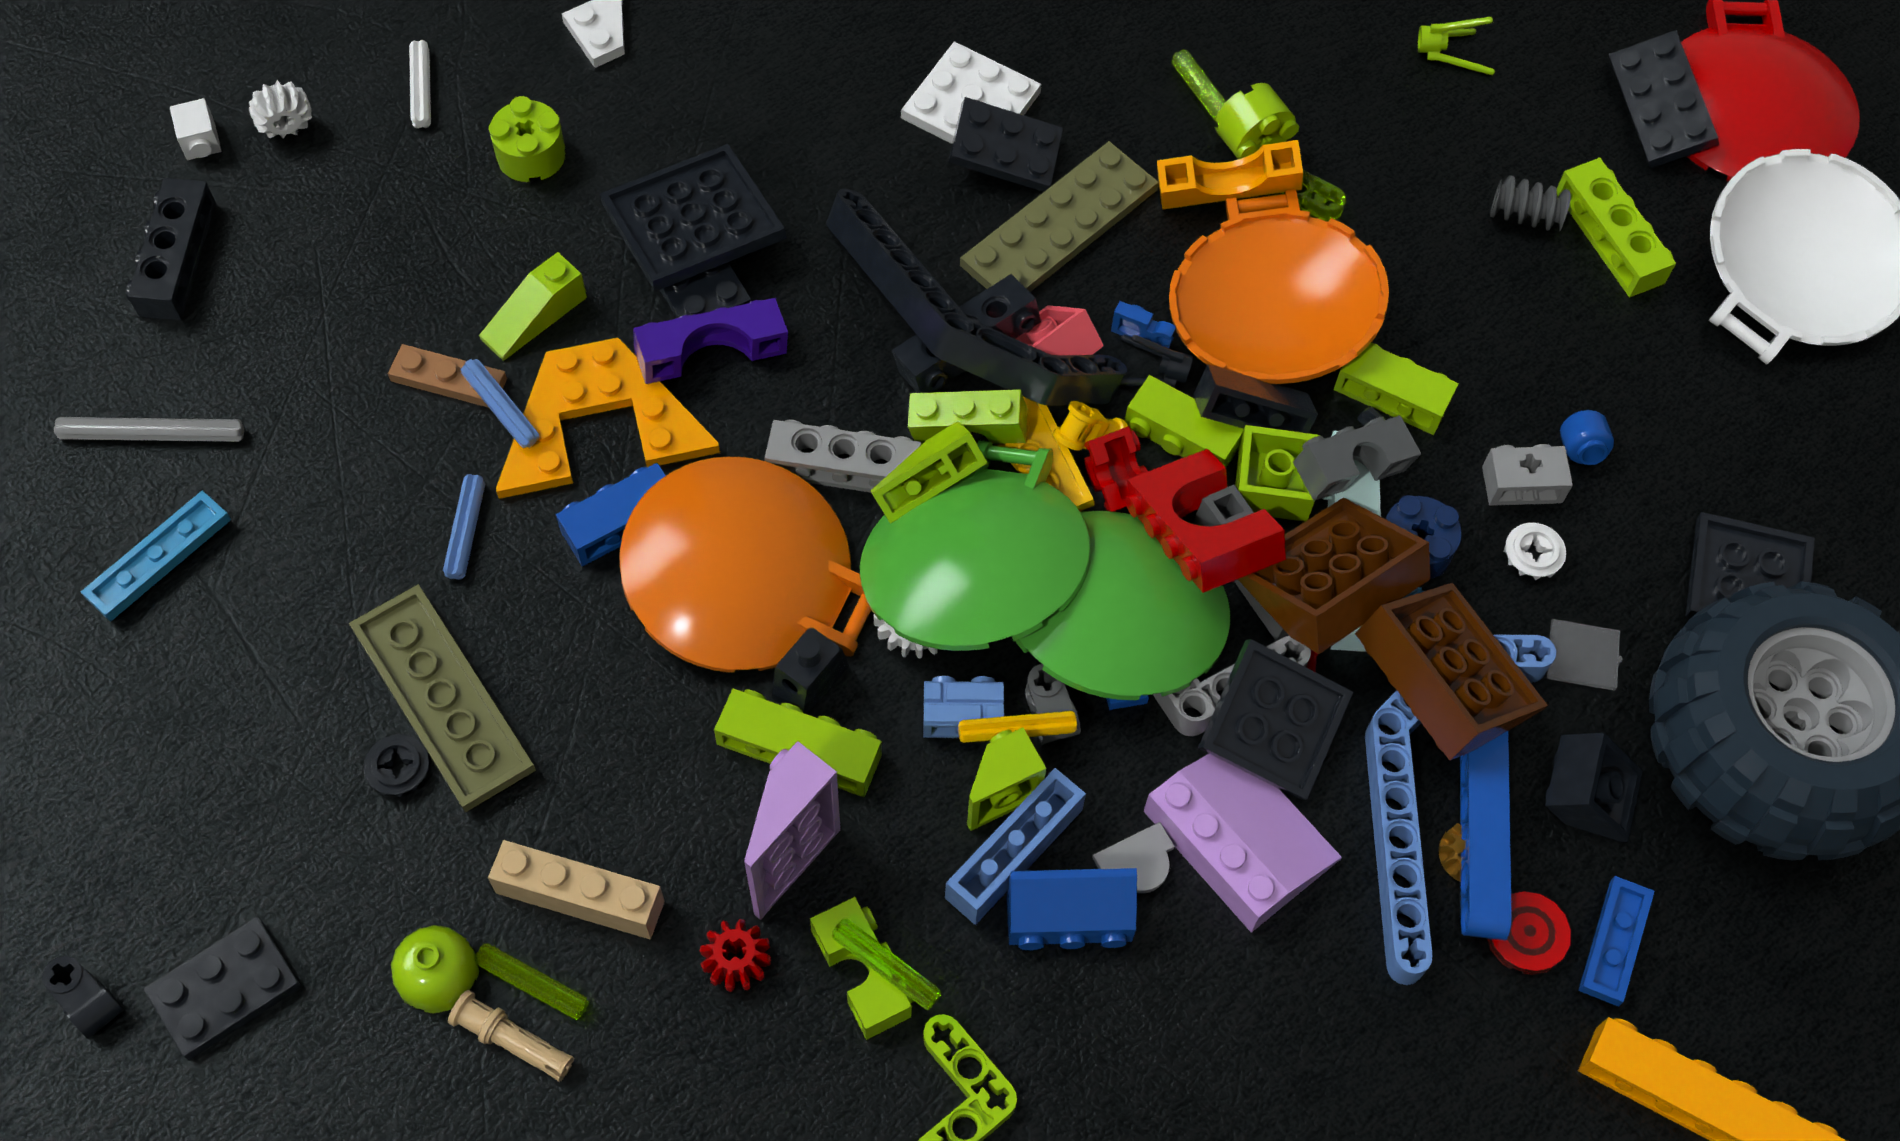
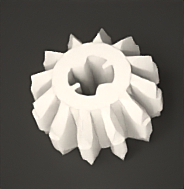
(280, 109)

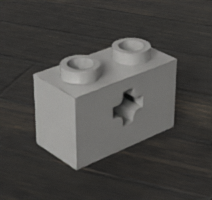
(1527, 475)

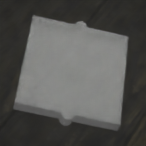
(1585, 654)

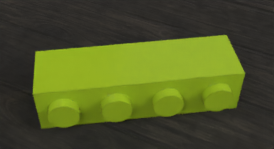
(765, 728)

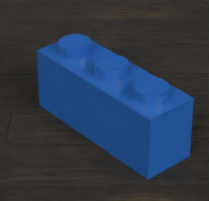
(599, 521)

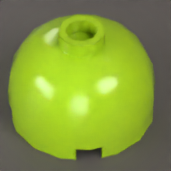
(433, 968)

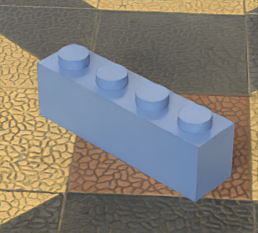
(1014, 845)

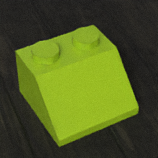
(1005, 777)

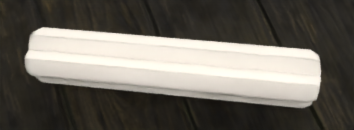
(420, 84)

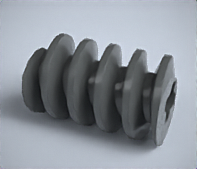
(1531, 203)

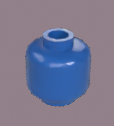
(1587, 437)

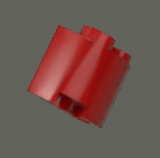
(1112, 463)

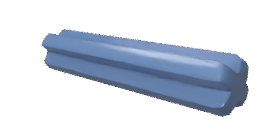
(500, 403)
(464, 527)

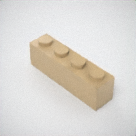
(576, 889)

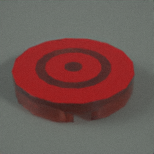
(1536, 936)

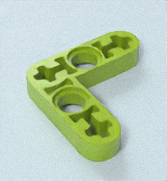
(976, 1104)

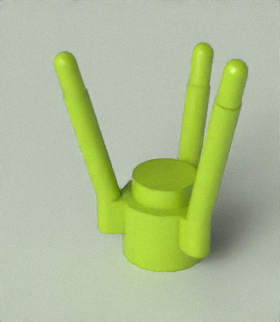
(1435, 38)

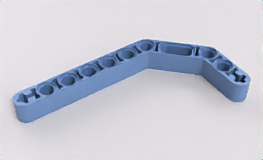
(1533, 657)

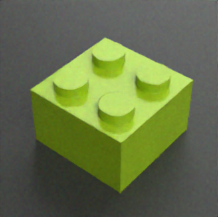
(1268, 475)

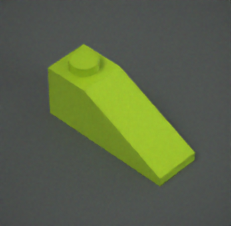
(534, 306)
(928, 471)

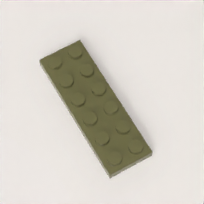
(1061, 220)
(442, 698)

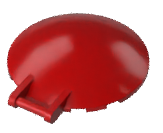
(1767, 90)

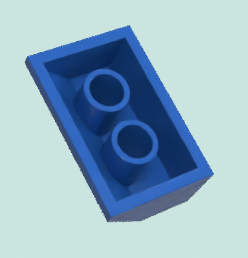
(1072, 907)

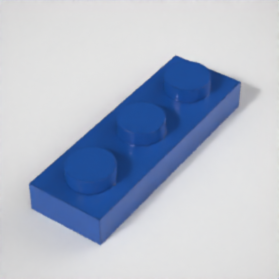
(1616, 941)

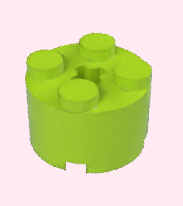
(1255, 120)
(527, 140)

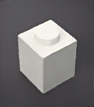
(195, 129)

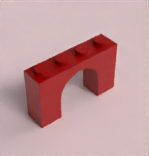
(1204, 553)

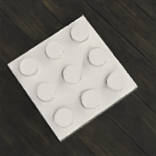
(970, 75)

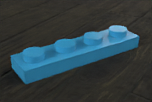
(156, 555)

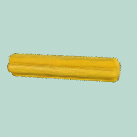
(1034, 725)

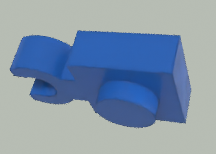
(1137, 321)

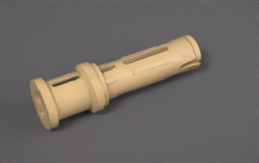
(495, 1028)

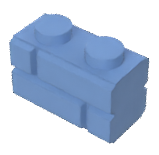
(952, 701)

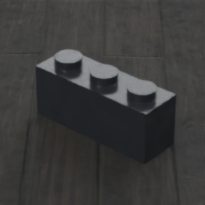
(1249, 401)

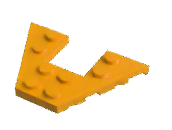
(593, 381)

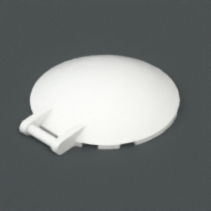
(1807, 251)

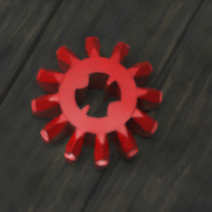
(735, 941)

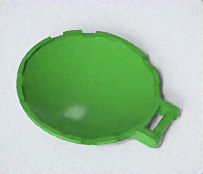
(979, 557)
(1133, 620)

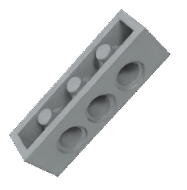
(823, 465)

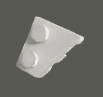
(597, 29)

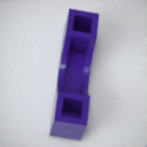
(751, 328)

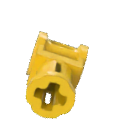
(1084, 425)

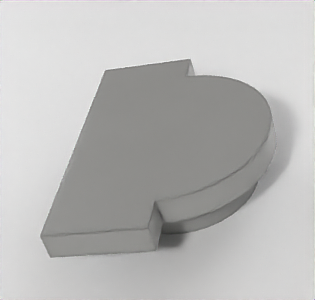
(1143, 851)

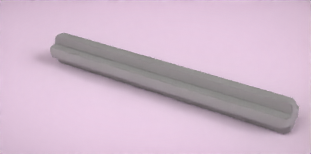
(149, 429)

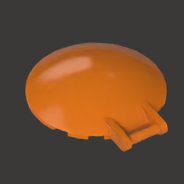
(1278, 292)
(738, 564)

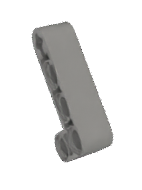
(1204, 694)

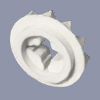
(1546, 542)

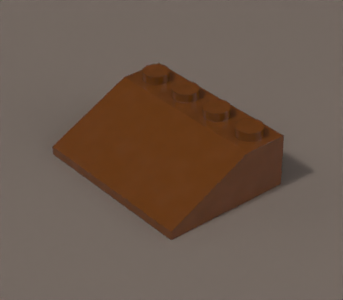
(1339, 573)
(1449, 669)

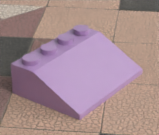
(792, 824)
(1240, 837)

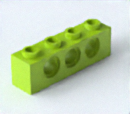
(1616, 228)

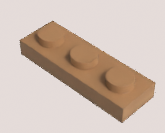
(437, 374)

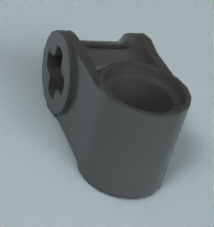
(1049, 701)

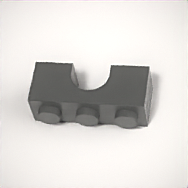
(1380, 445)

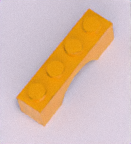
(1265, 172)

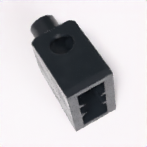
(812, 667)

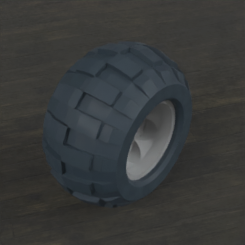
(1747, 747)

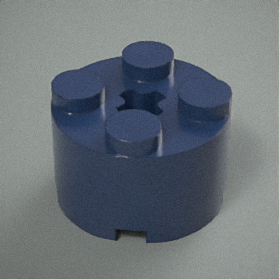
(1433, 523)

